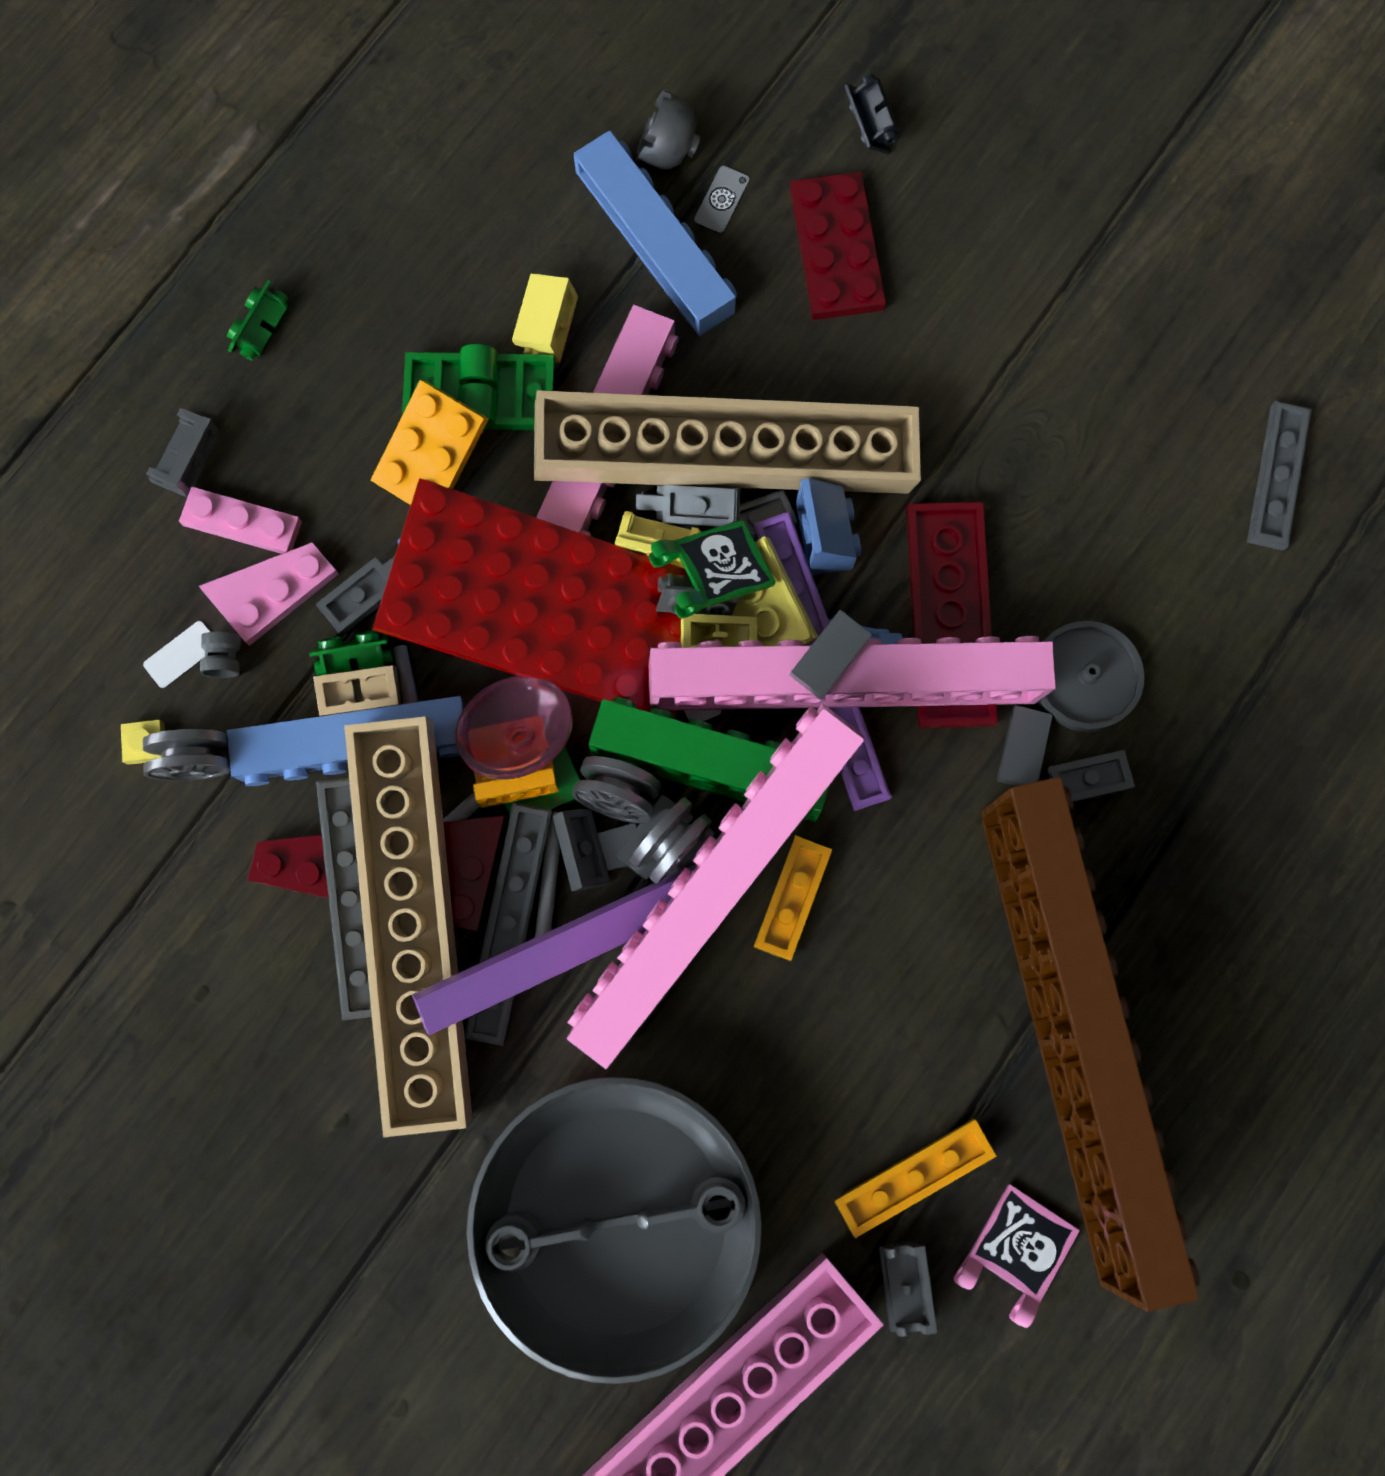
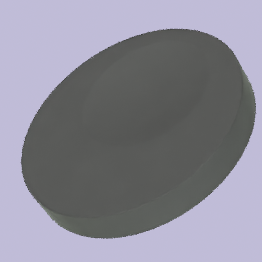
(1095, 676)

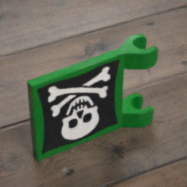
(719, 563)

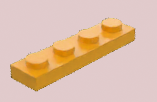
(914, 1178)

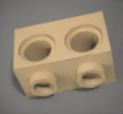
(357, 690)

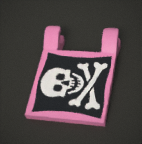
(1022, 1247)

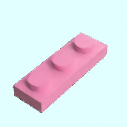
(240, 521)

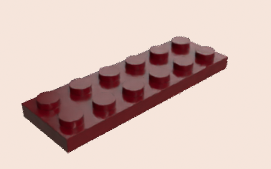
(949, 592)

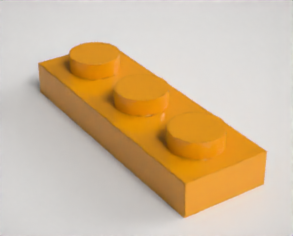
(792, 898)

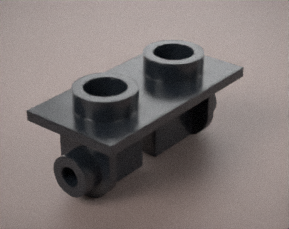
(877, 127)

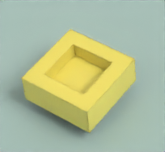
(132, 737)

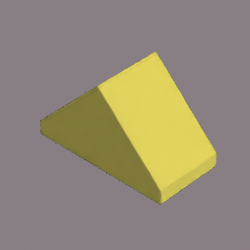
(720, 628)

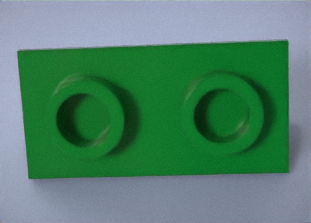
(263, 307)
(336, 654)

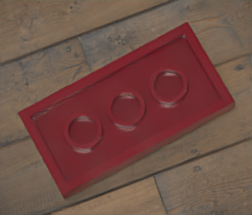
(837, 246)

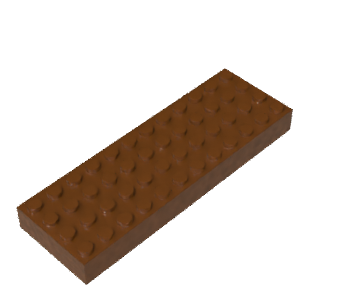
(1088, 1048)

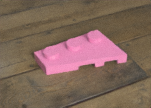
(270, 590)

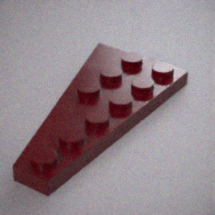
(470, 852)

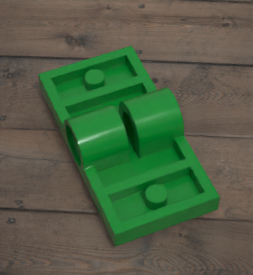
(488, 382)

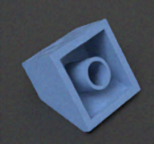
(826, 527)

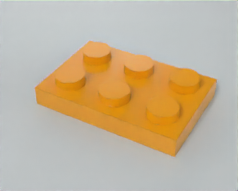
(429, 442)

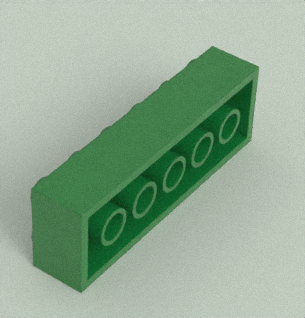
(683, 751)

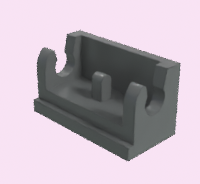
(186, 453)
(907, 1288)

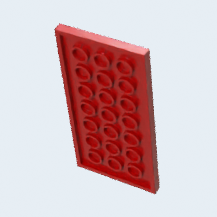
(525, 596)

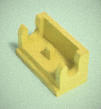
(545, 315)
(640, 533)

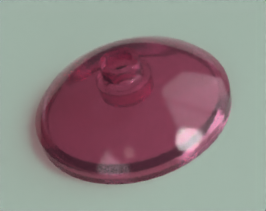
(505, 715)

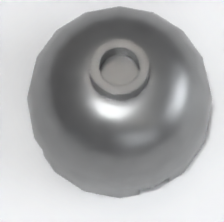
(668, 133)

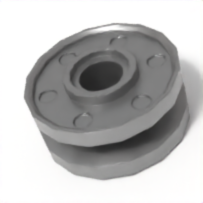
(186, 754)
(616, 789)
(670, 840)

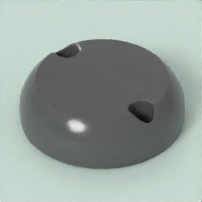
(615, 1229)

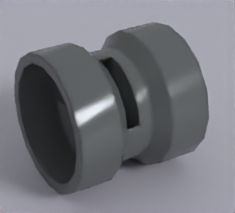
(220, 654)

